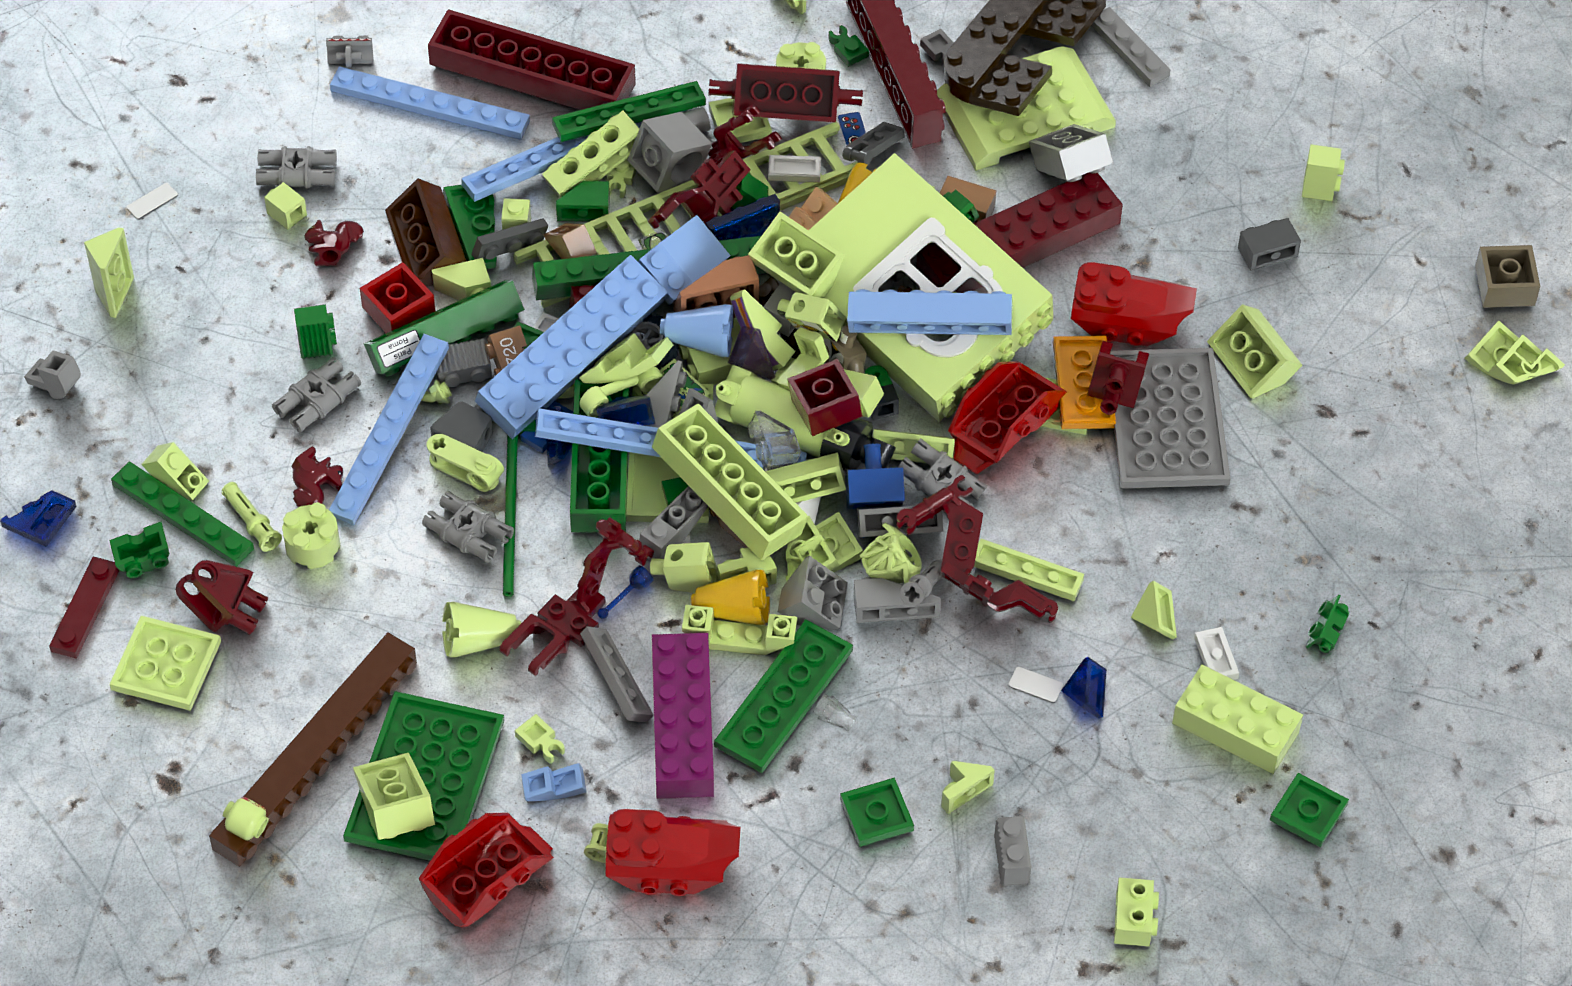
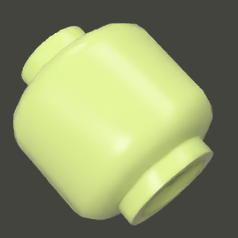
(245, 818)

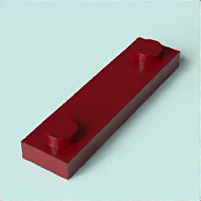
(84, 607)

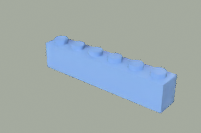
(930, 312)

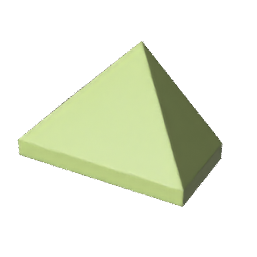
(1157, 610)

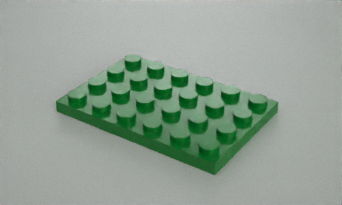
(452, 754)

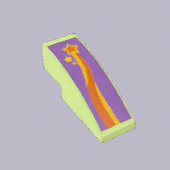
(754, 315)

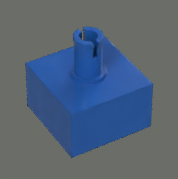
(874, 484)

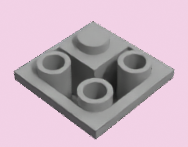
(814, 595)

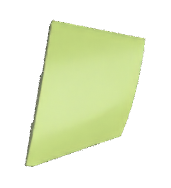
(1510, 357)
(626, 360)
(827, 542)

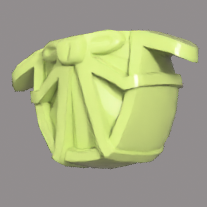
(888, 557)

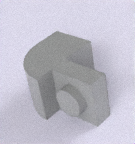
(54, 374)

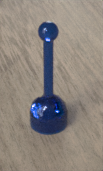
(638, 578)

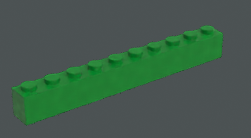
(555, 277)

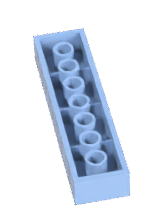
(570, 346)

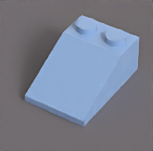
(684, 257)

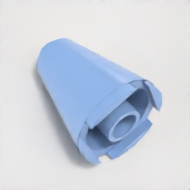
(701, 329)

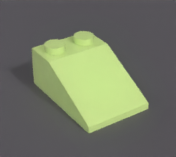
(394, 796)

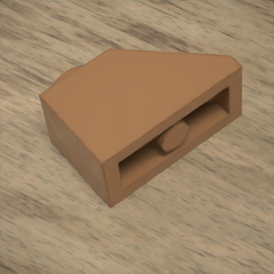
(571, 241)

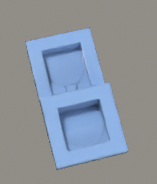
(553, 785)

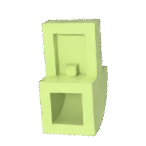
(747, 562)

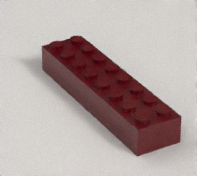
(529, 62)
(900, 69)
(1035, 227)

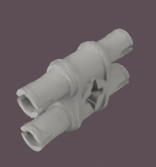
(296, 167)
(316, 394)
(940, 465)
(468, 526)

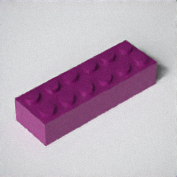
(682, 716)

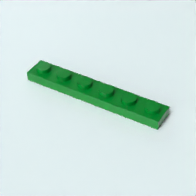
(637, 108)
(182, 514)

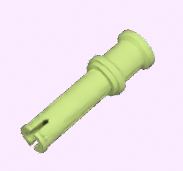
(257, 524)

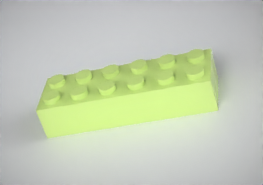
(729, 481)

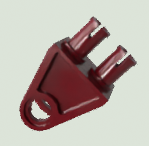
(1116, 379)
(221, 595)

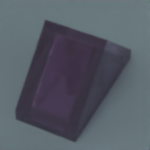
(751, 353)

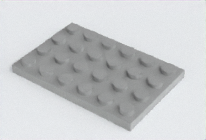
(1176, 423)

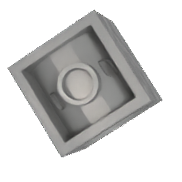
(668, 150)

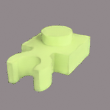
(620, 176)
(539, 736)

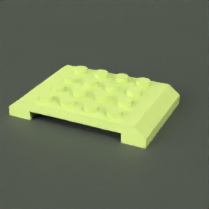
(1063, 100)

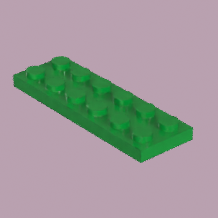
(783, 696)

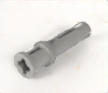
(921, 584)

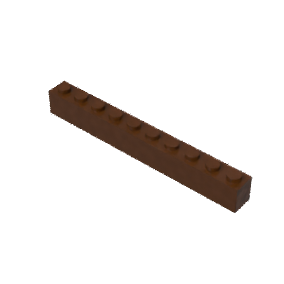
(321, 742)

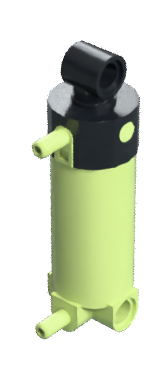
(746, 393)

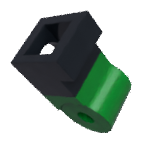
(889, 402)

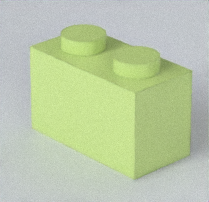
(1322, 172)

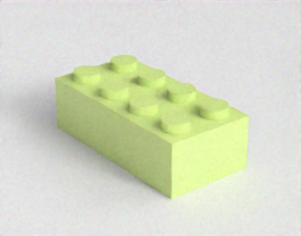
(1237, 719)

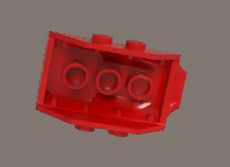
(1129, 306)
(1000, 412)
(668, 853)
(482, 866)

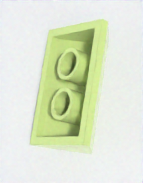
(110, 268)

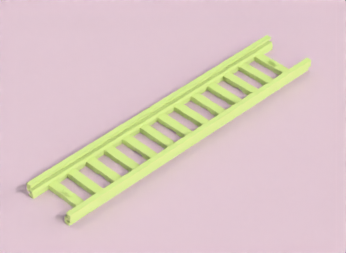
(794, 195)

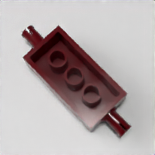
(786, 92)

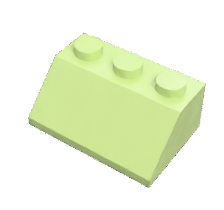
(797, 257)
(1254, 352)

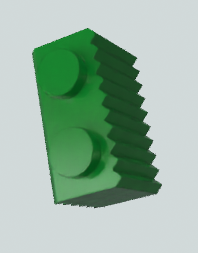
(315, 331)

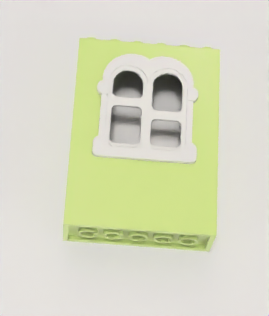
(879, 234)

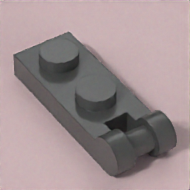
(873, 143)

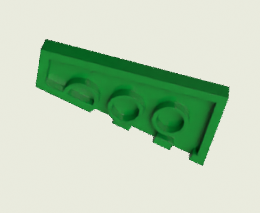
(470, 219)

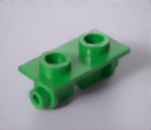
(1321, 631)

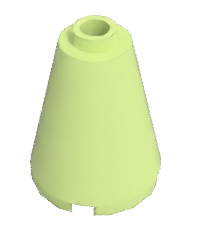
(474, 628)

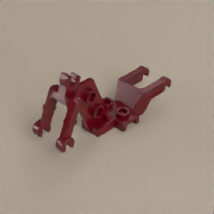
(718, 173)
(961, 552)
(571, 617)

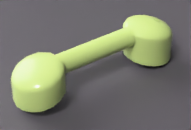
(597, 395)

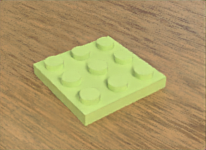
(165, 663)

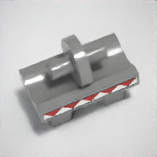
(349, 50)

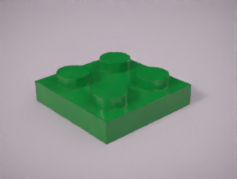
(1309, 809)
(877, 812)

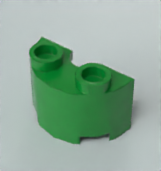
(141, 552)

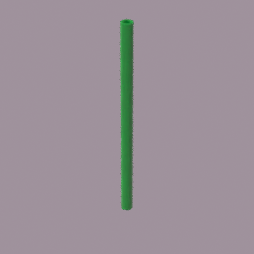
(510, 515)

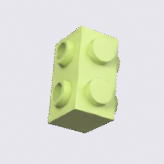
(1135, 912)

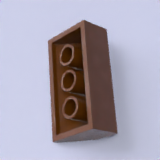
(424, 230)

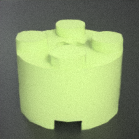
(801, 55)
(311, 535)

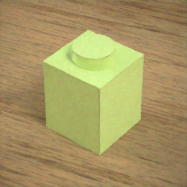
(285, 205)
(515, 212)

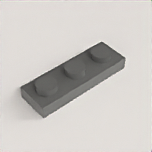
(509, 239)

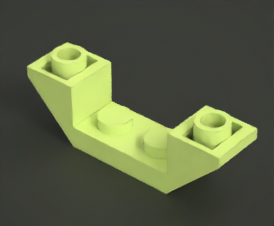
(740, 636)

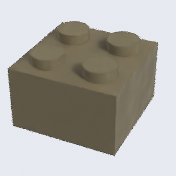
(1507, 276)

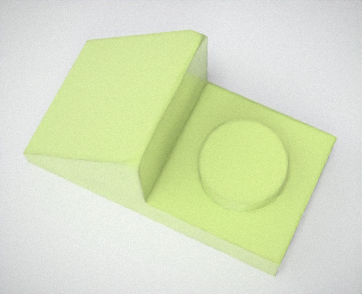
(968, 782)

